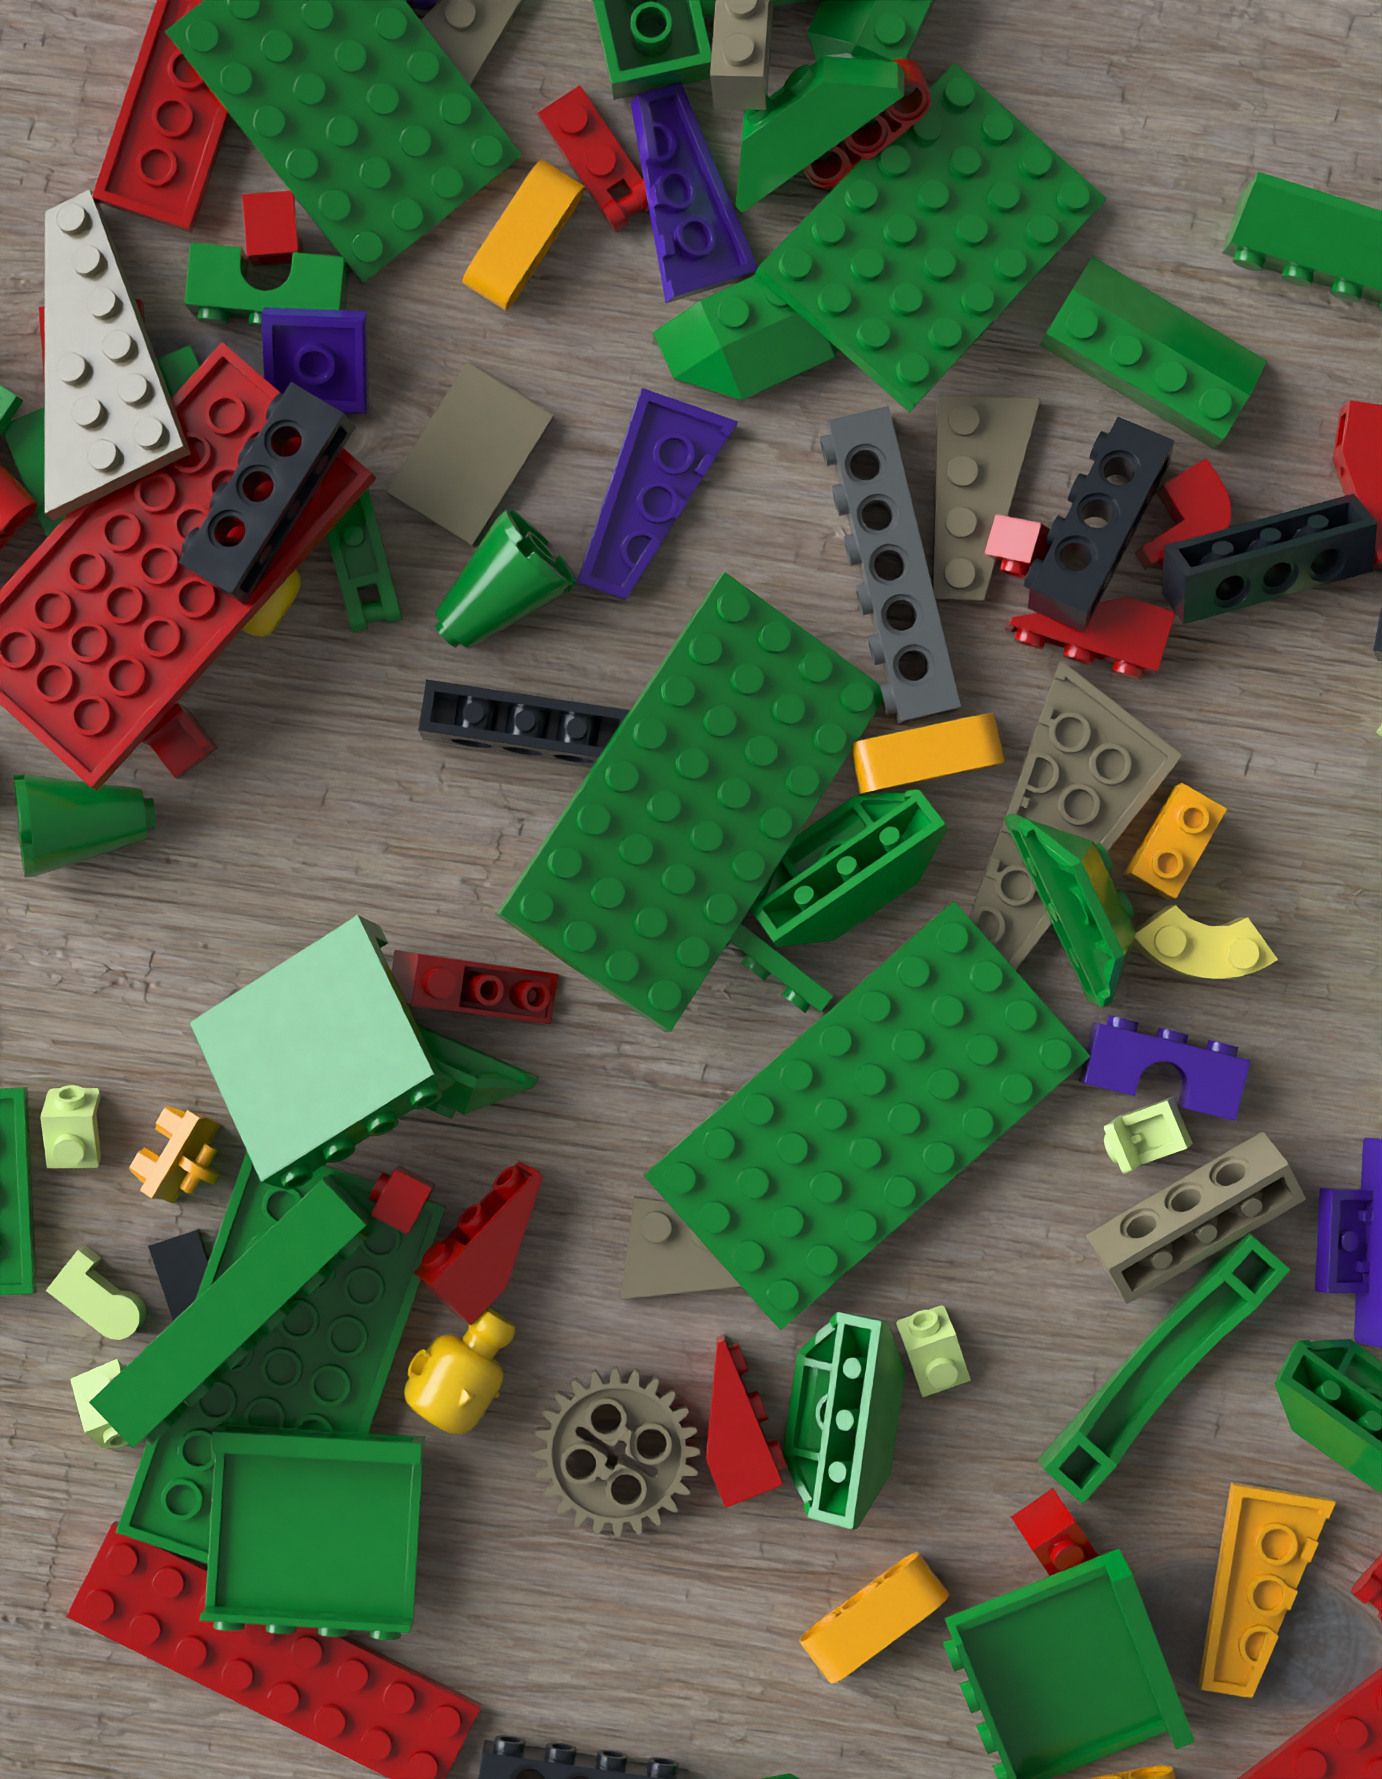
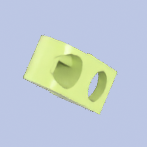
(95, 1299)

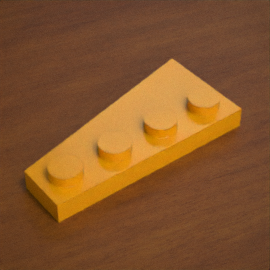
(1260, 1563)

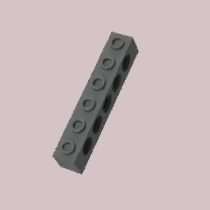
(874, 436)

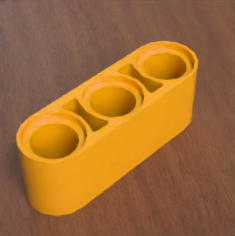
(523, 234)
(927, 753)
(874, 1617)

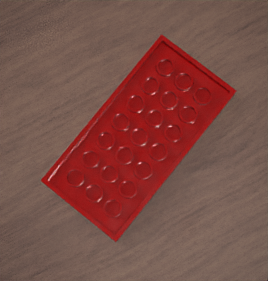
(105, 617)

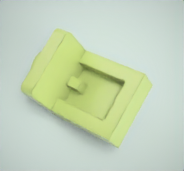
(71, 1127)
(1146, 1135)
(933, 1350)
(86, 1388)

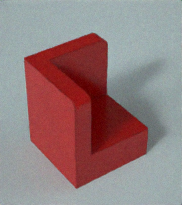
(270, 228)
(180, 741)

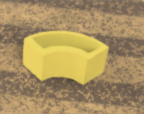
(1202, 950)

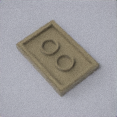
(470, 454)

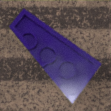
(688, 204)
(655, 474)

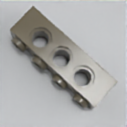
(1195, 1217)

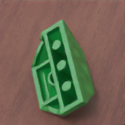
(868, 28)
(810, 117)
(741, 342)
(849, 867)
(1080, 902)
(477, 1075)
(1336, 1403)
(844, 1418)

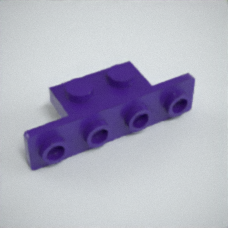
(1352, 1244)

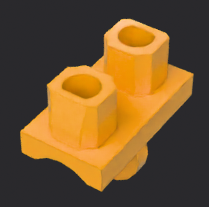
(183, 1159)

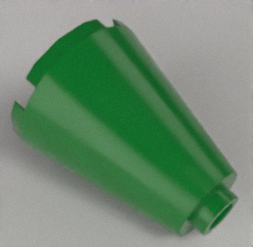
(502, 583)
(72, 822)

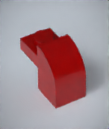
(1197, 506)

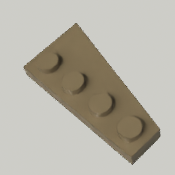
(976, 475)

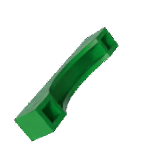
(1193, 1326)

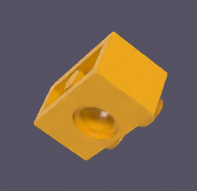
(1175, 841)

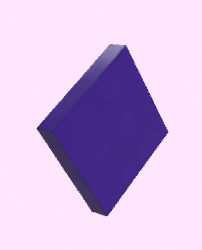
(319, 353)

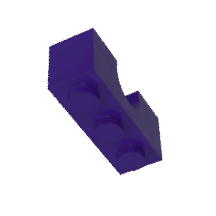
(1209, 1076)

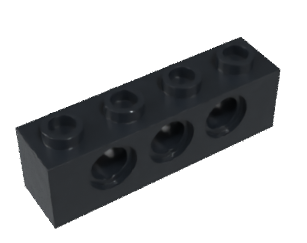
(267, 522)
(1268, 558)
(1075, 595)
(517, 722)
(510, 1756)

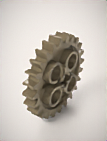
(592, 1492)

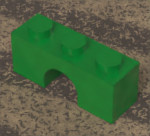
(220, 287)

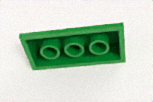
(1308, 238)
(1154, 353)

